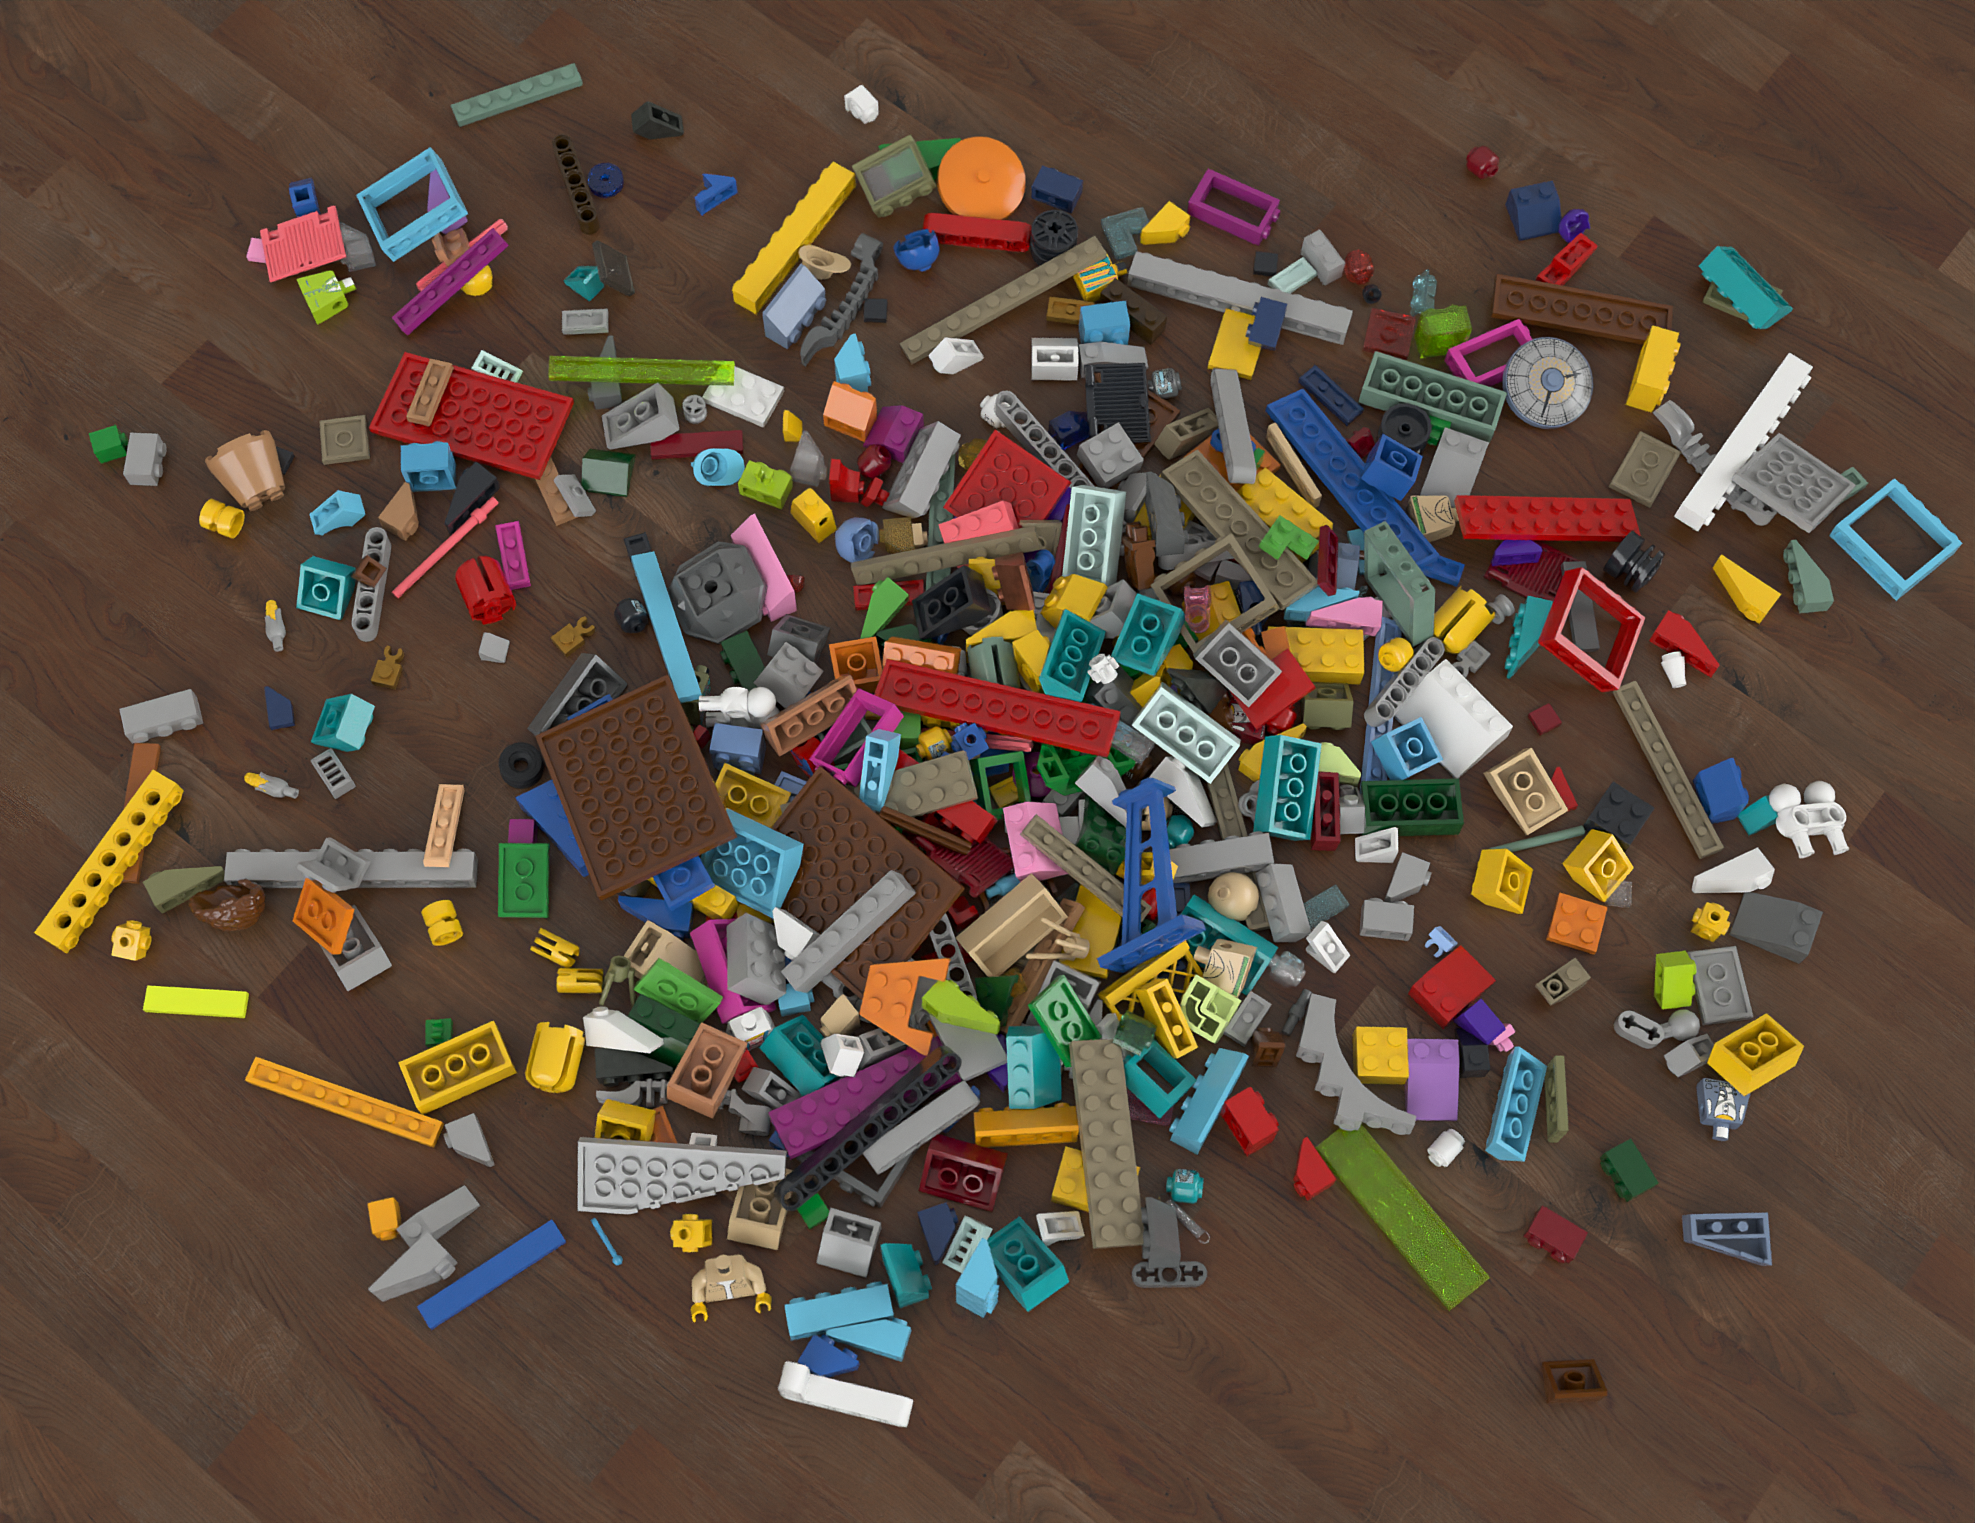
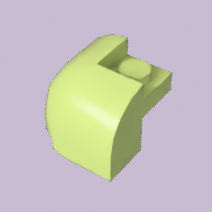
(1208, 1008)

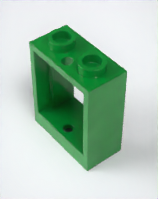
(980, 780)

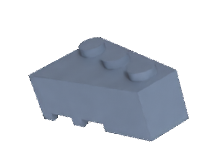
(1732, 1234)

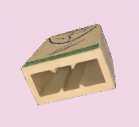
(1432, 516)
(1226, 964)

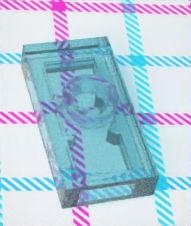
(1325, 906)

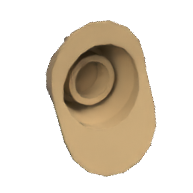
(822, 262)

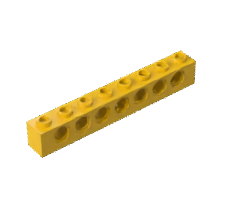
(97, 866)

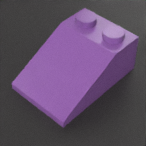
(1432, 1079)

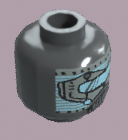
(1165, 383)

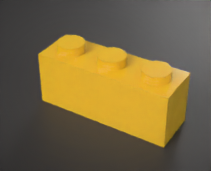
(1165, 1013)

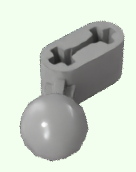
(1681, 1025)

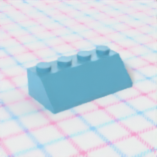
(1208, 1099)
(1516, 1106)
(978, 1283)

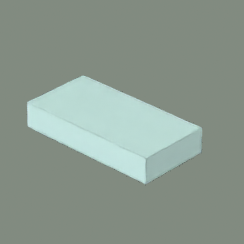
(1293, 276)

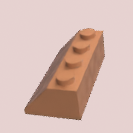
(809, 715)

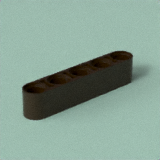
(566, 156)

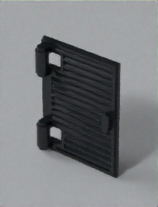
(1118, 399)

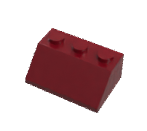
(963, 1172)

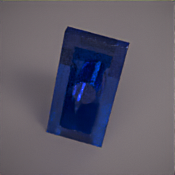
(1069, 428)

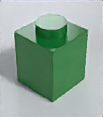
(109, 444)

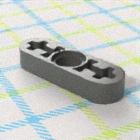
(1188, 1266)

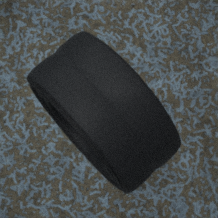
(517, 752)

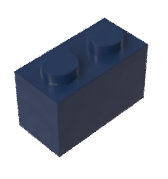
(1057, 189)
(1267, 323)

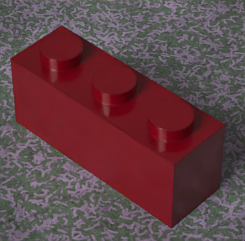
(1326, 814)

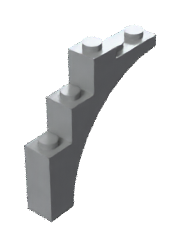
(1335, 1077)

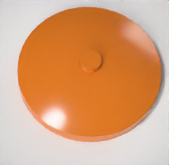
(981, 179)

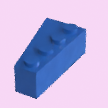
(547, 811)

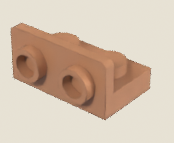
(450, 246)

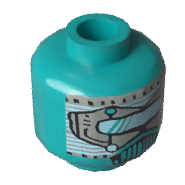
(1185, 1186)

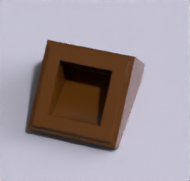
(368, 571)

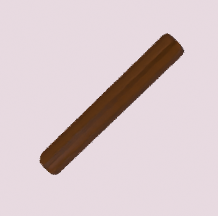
(925, 830)

